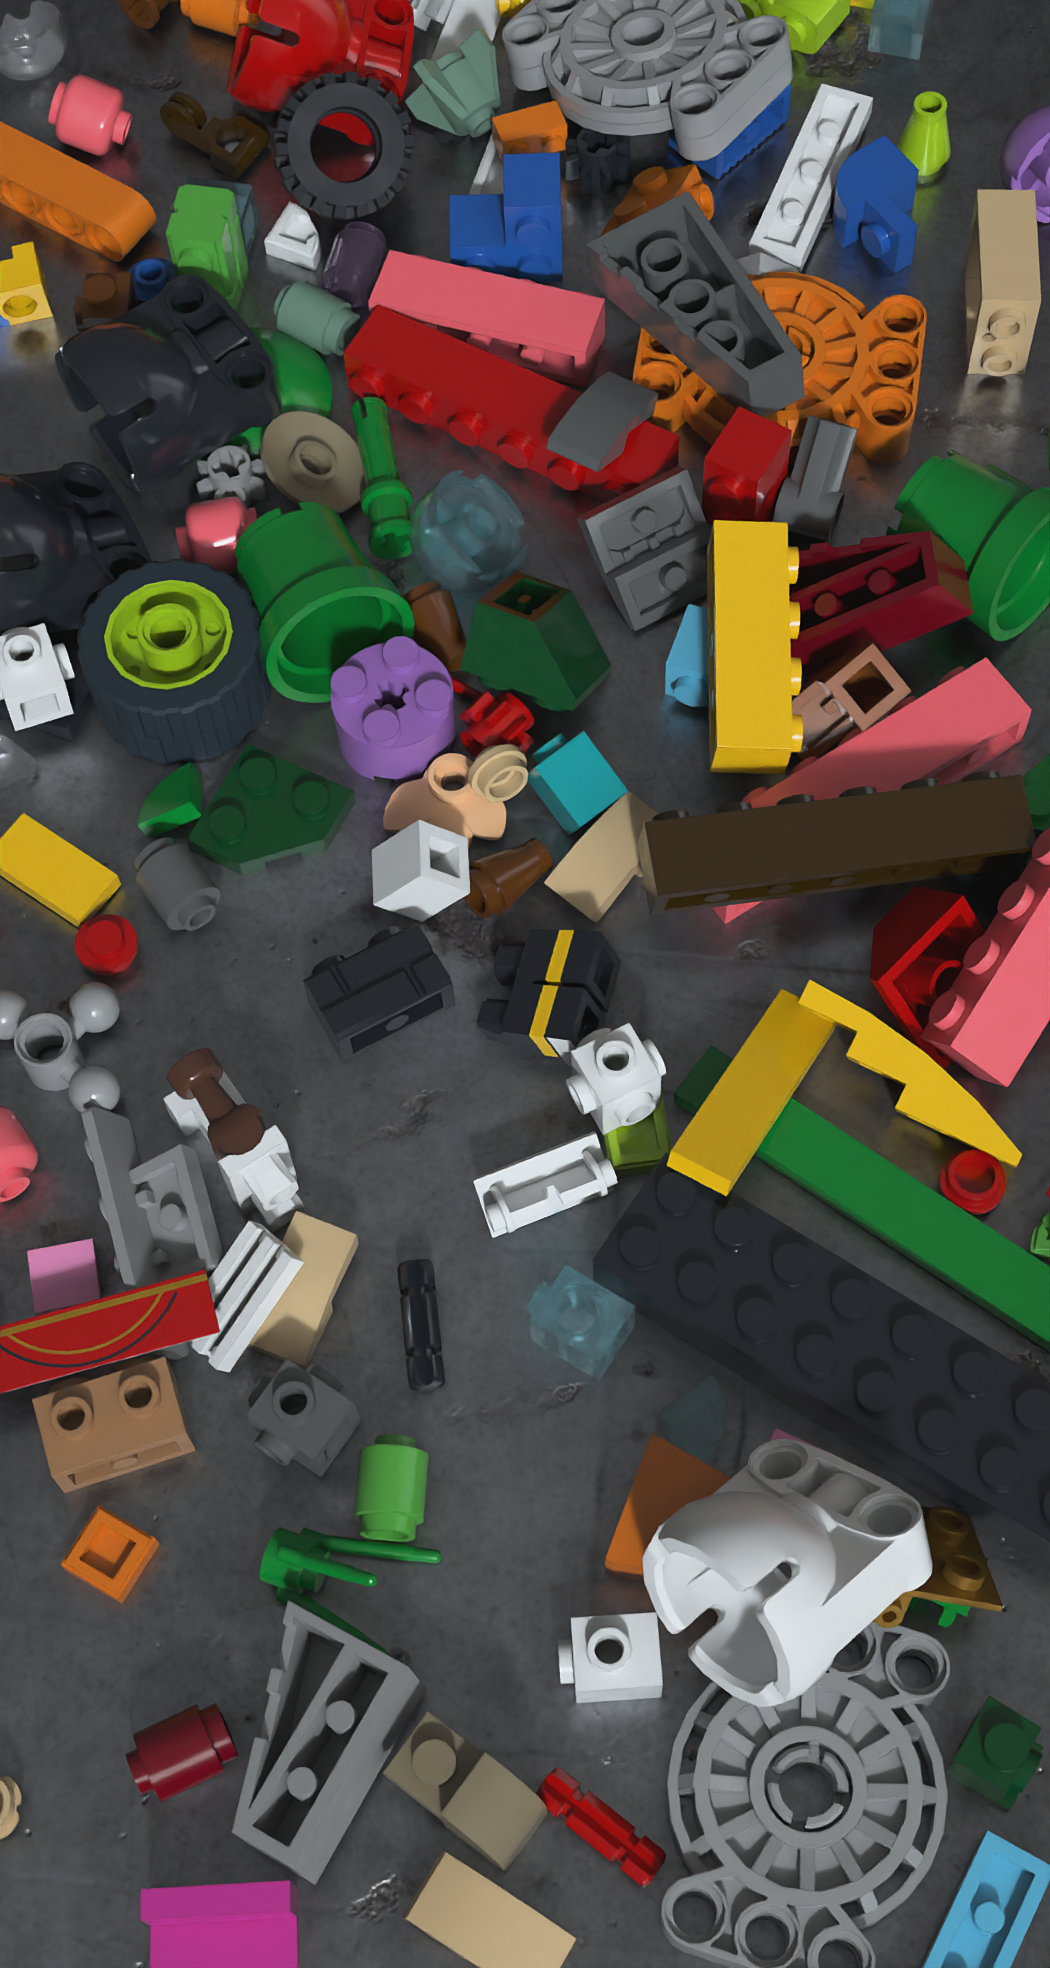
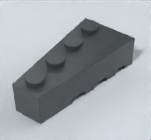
(699, 304)

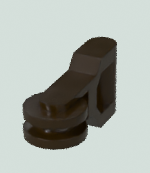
(187, 118)

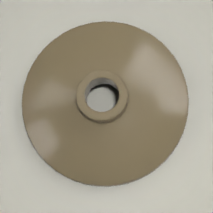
(312, 460)

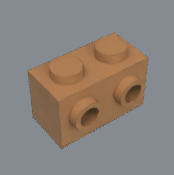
(113, 1423)

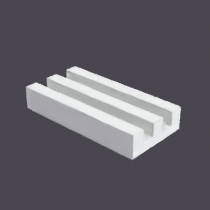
(234, 1289)

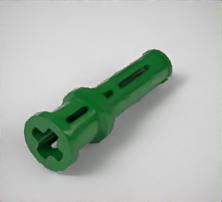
(386, 497)

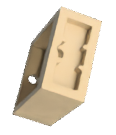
(1001, 282)

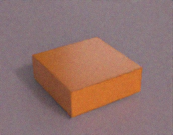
(110, 1554)

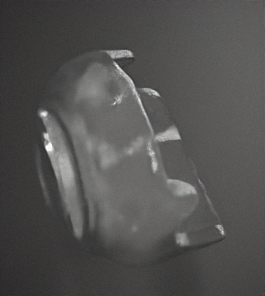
(34, 44)

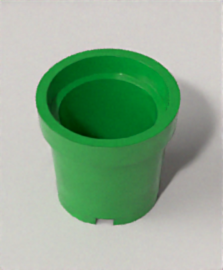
(994, 528)
(314, 598)

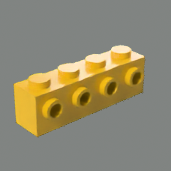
(751, 648)

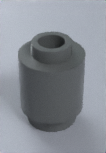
(176, 884)

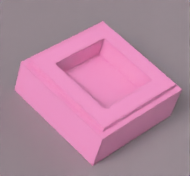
(64, 1275)

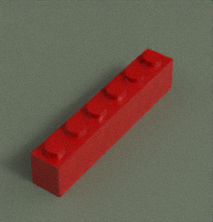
(491, 404)

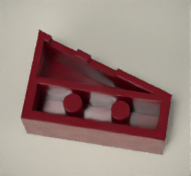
(875, 593)

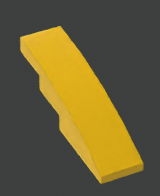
(929, 1090)

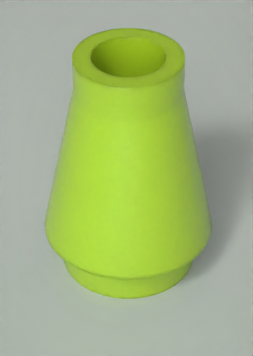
(926, 134)

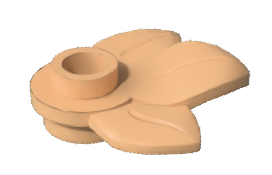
(455, 811)

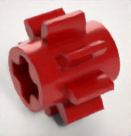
(496, 723)

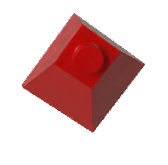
(919, 956)

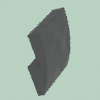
(651, 547)

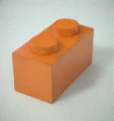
(530, 130)

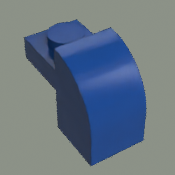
(871, 203)

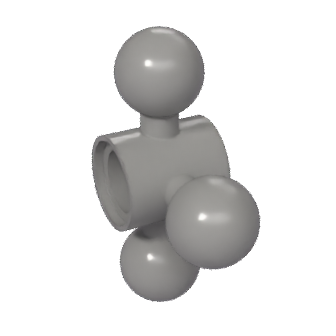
(91, 1009)

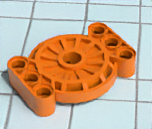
(854, 365)

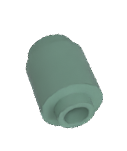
(316, 317)

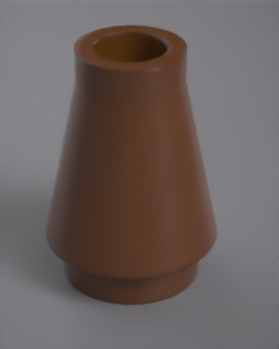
(437, 624)
(505, 876)

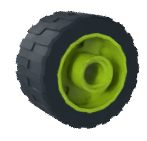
(174, 661)

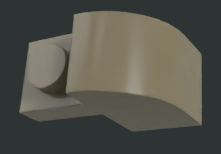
(467, 1791)

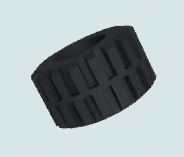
(384, 119)

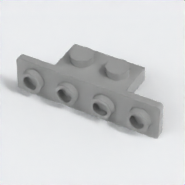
(153, 1209)

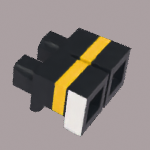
(557, 993)

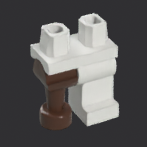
(251, 1159)

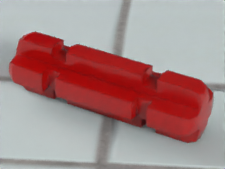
(601, 1826)

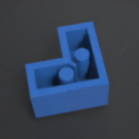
(516, 230)

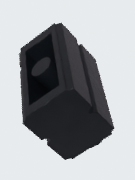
(378, 990)

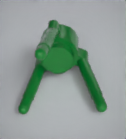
(303, 1561)

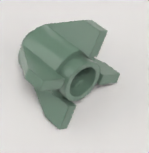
(458, 90)

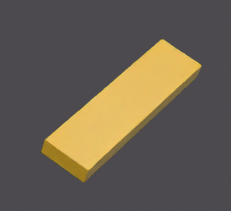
(750, 1094)

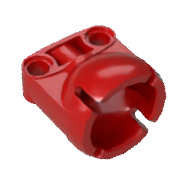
(319, 40)

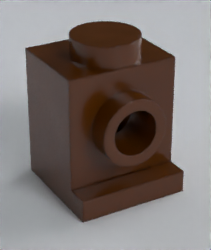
(104, 299)

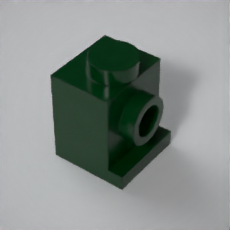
(997, 1754)

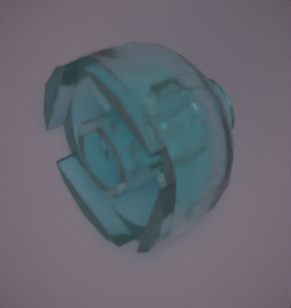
(467, 533)

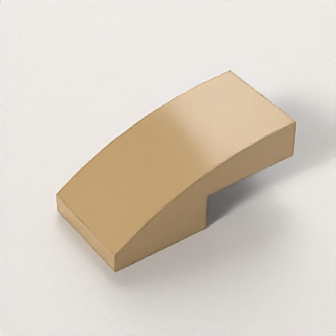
(603, 858)
(306, 1306)
(484, 1920)

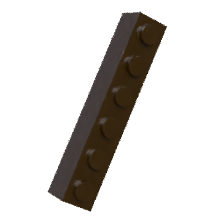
(835, 842)

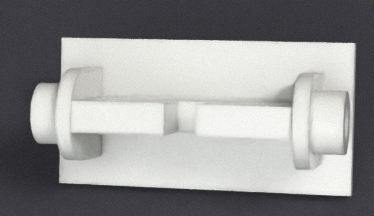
(544, 1184)

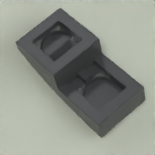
(600, 421)

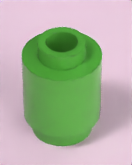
(391, 1488)

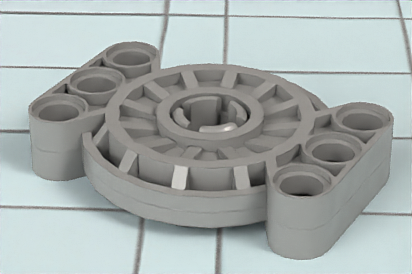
(652, 66)
(816, 1866)

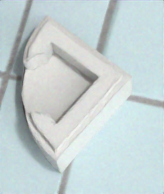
(294, 238)

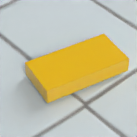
(55, 871)

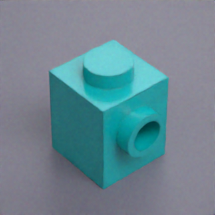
(574, 780)

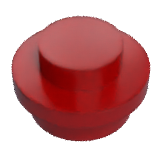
(106, 944)
(973, 1181)

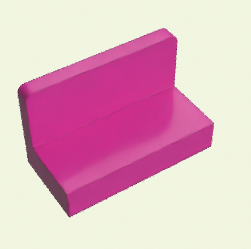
(223, 1925)

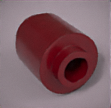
(181, 1751)

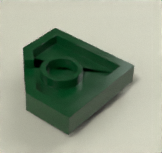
(269, 813)

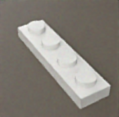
(810, 175)

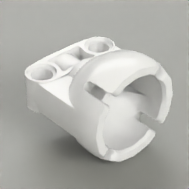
(792, 1564)

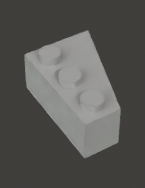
(321, 1741)

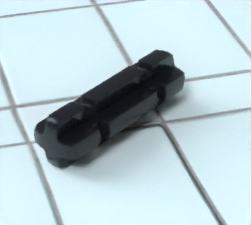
(421, 1325)

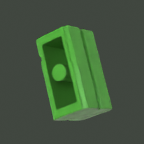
(208, 239)

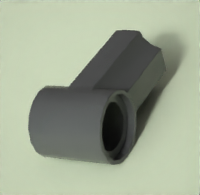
(813, 493)

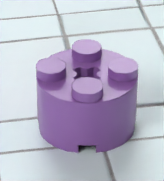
(393, 710)

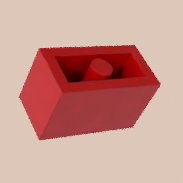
(745, 469)

